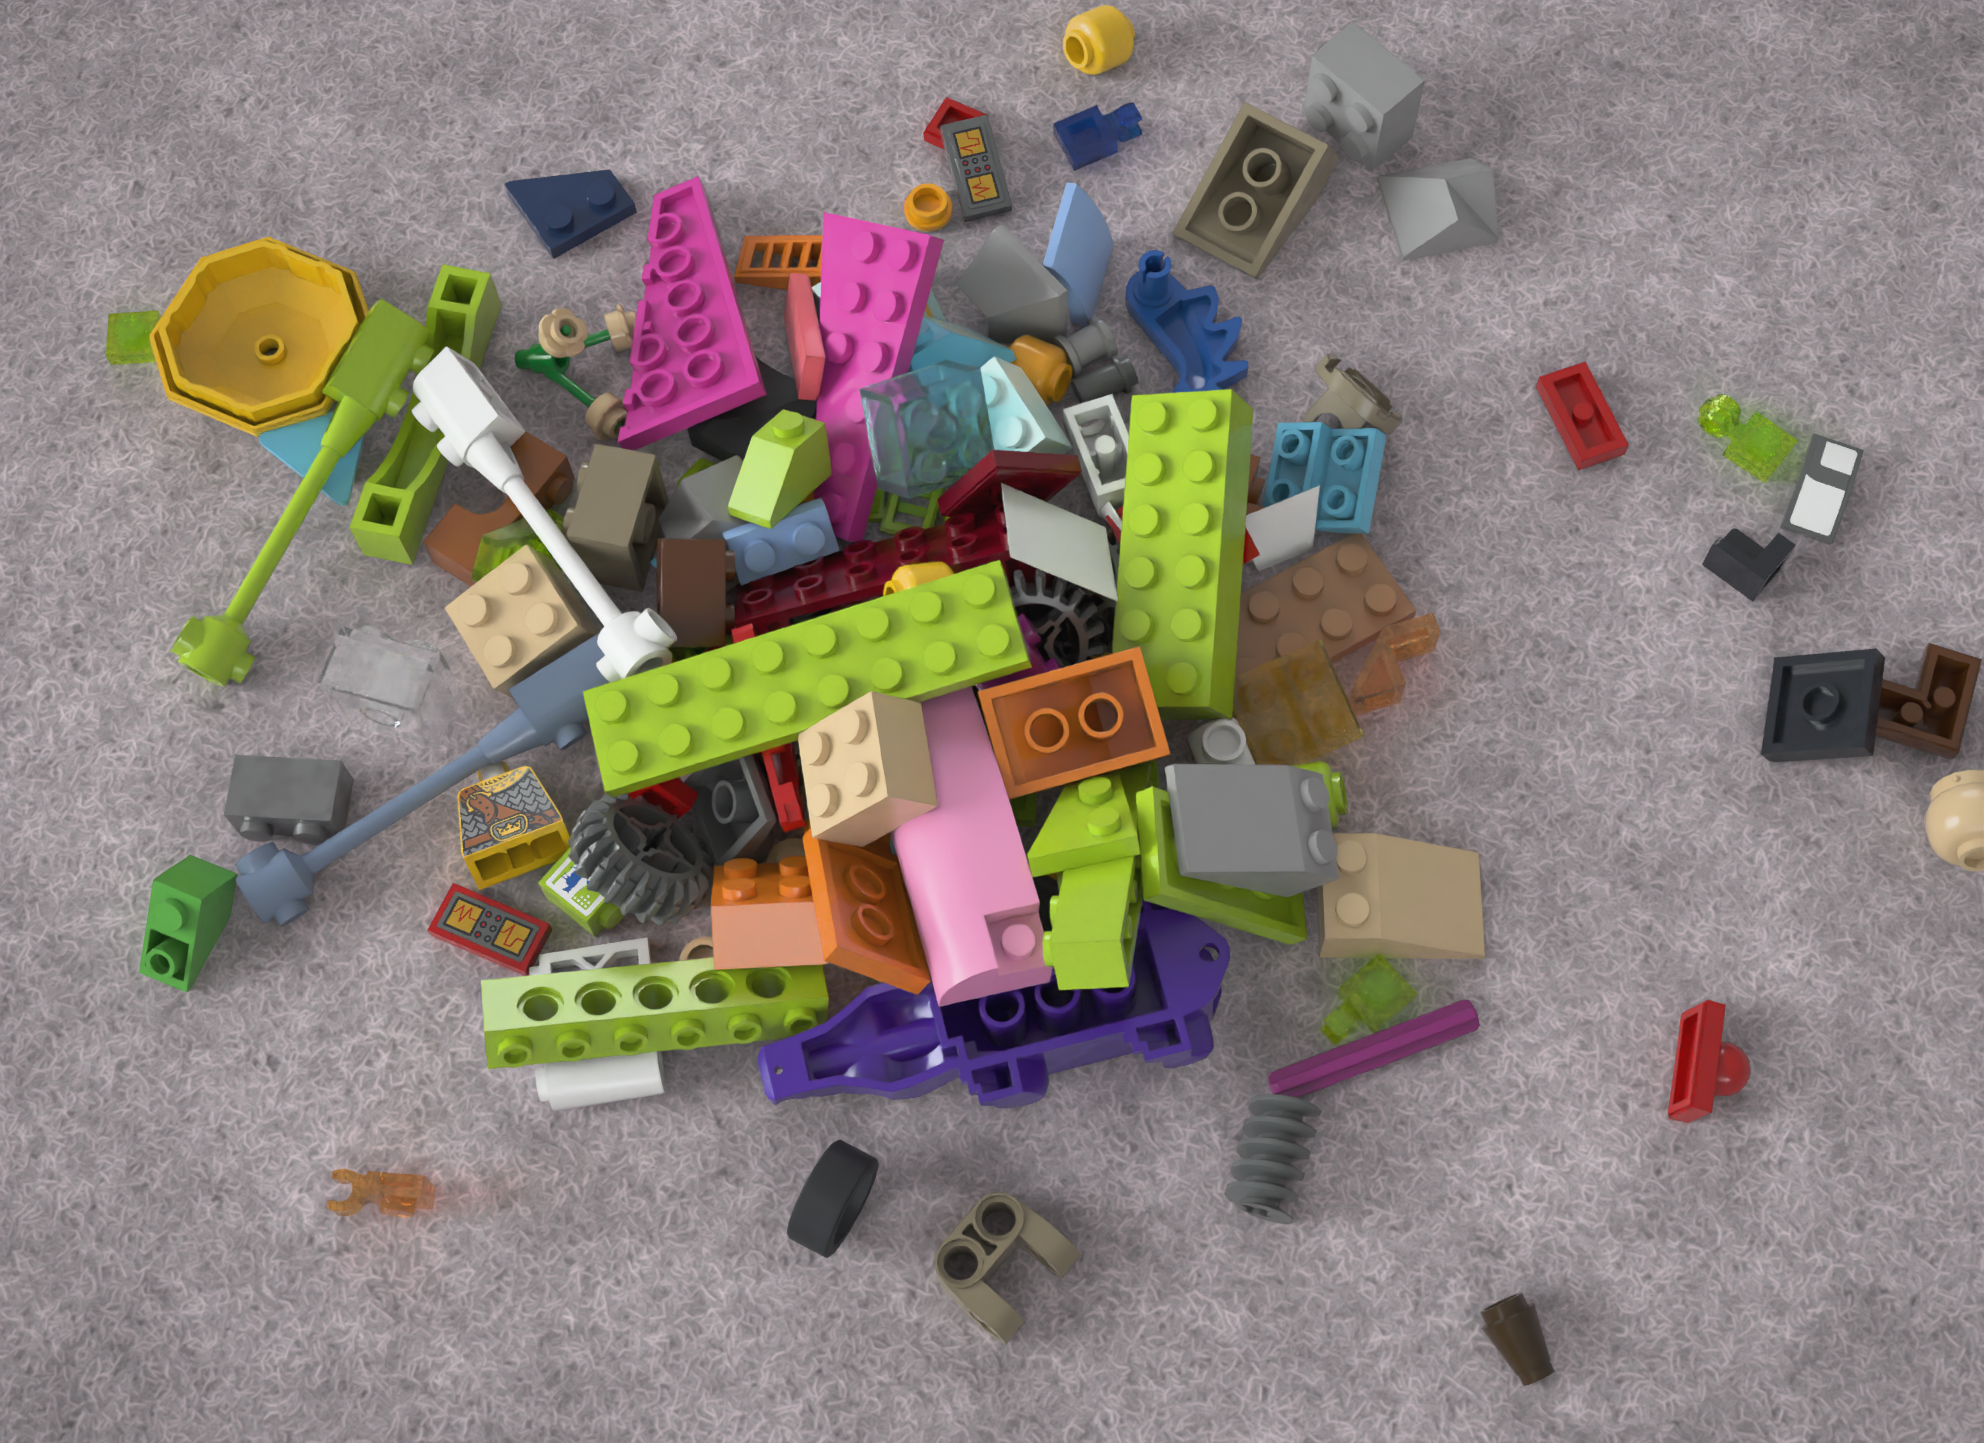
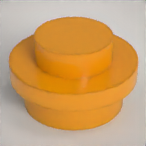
(928, 208)

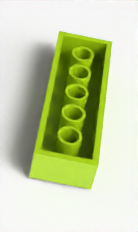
(1185, 546)

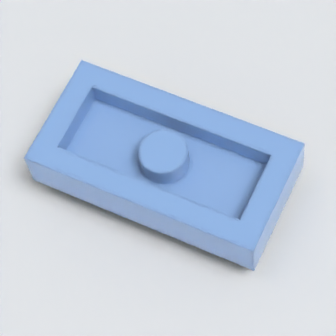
(793, 541)

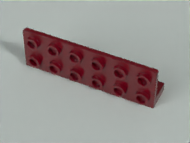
(867, 565)

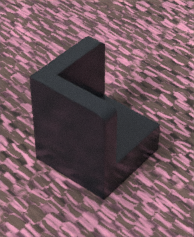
(1746, 563)

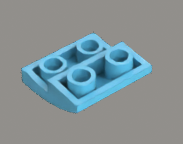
(1337, 460)

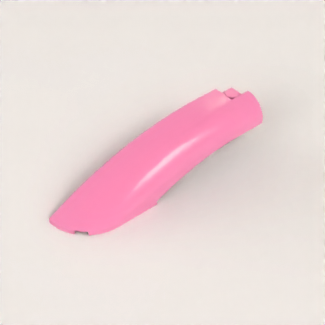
(969, 863)

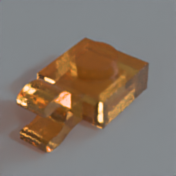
(393, 1192)

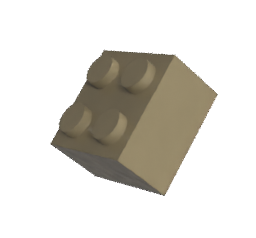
(617, 515)

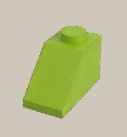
(780, 469)

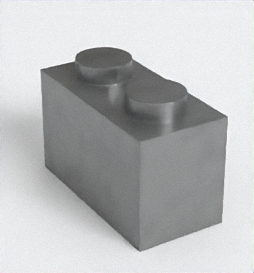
(288, 798)

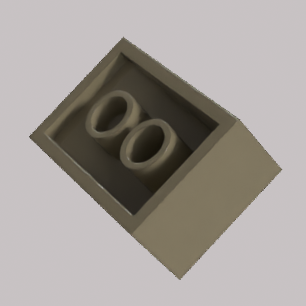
(1256, 191)

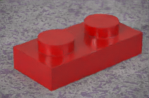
(1582, 415)

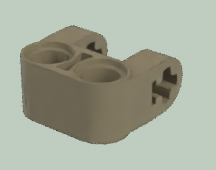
(990, 1253)

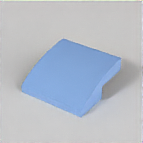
(1079, 252)

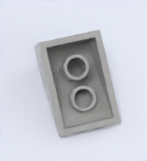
(1252, 826)

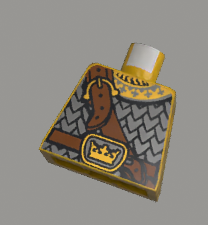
(508, 825)

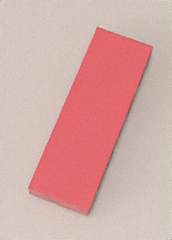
(804, 337)

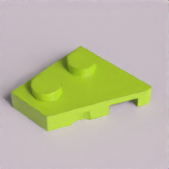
(1085, 828)

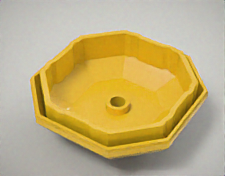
(239, 309)

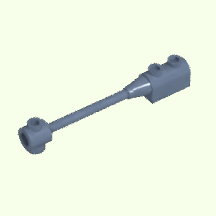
(548, 711)

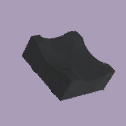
(732, 430)

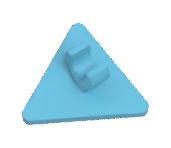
(300, 444)

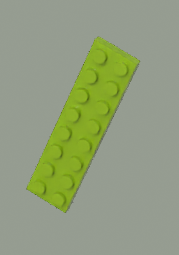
(794, 677)

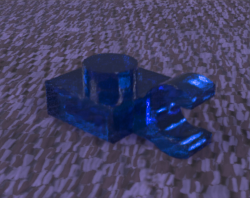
(1092, 137)

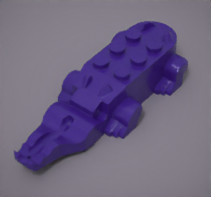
(1013, 1039)

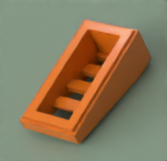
(789, 246)

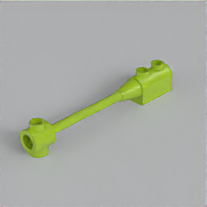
(366, 388)

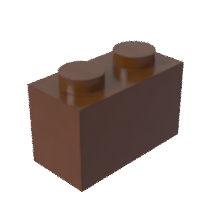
(693, 589)

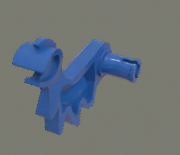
(1185, 326)

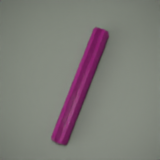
(1375, 1050)

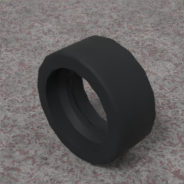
(832, 1198)

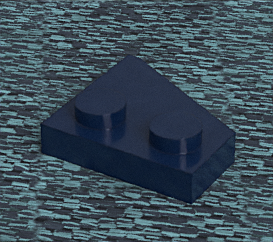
(570, 207)

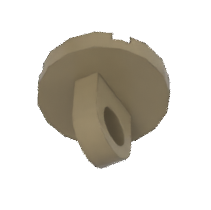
(1352, 399)

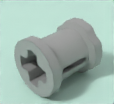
(1087, 344)

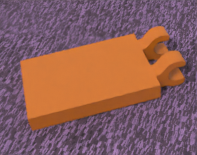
(865, 911)

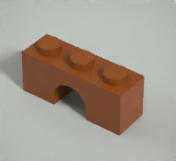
(458, 535)

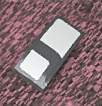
(1822, 489)

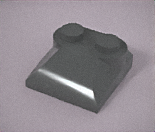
(734, 810)

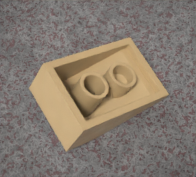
(1401, 901)

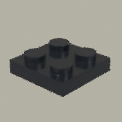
(1823, 706)

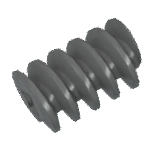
(1269, 1155)

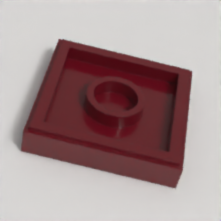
(1030, 472)

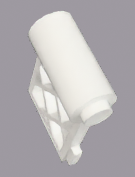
(603, 1078)

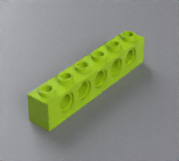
(646, 1010)

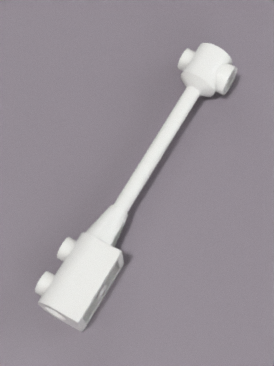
(480, 434)
(1103, 462)

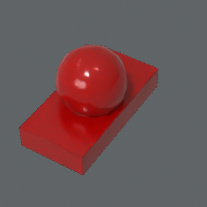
(1704, 1063)

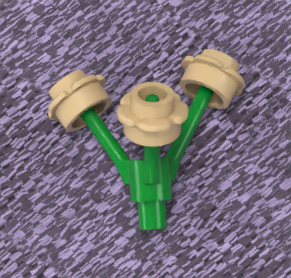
(566, 336)

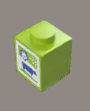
(571, 896)

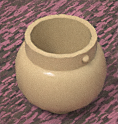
(1957, 819)

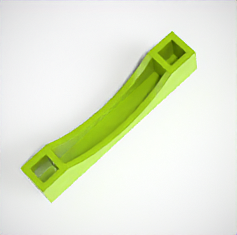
(405, 486)

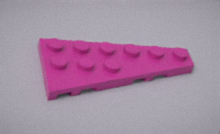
(869, 325)
(689, 329)

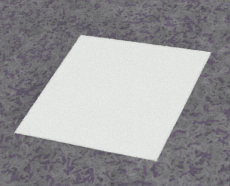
(1058, 542)

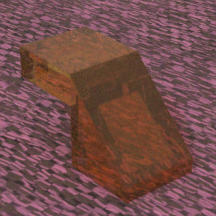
(1381, 678)

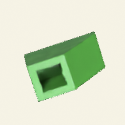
(185, 920)

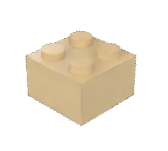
(520, 618)
(867, 769)

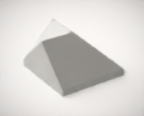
(1441, 207)
(1015, 291)
(701, 506)

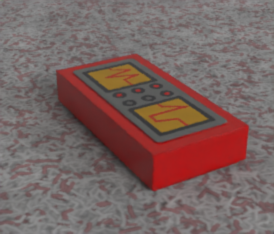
(490, 929)

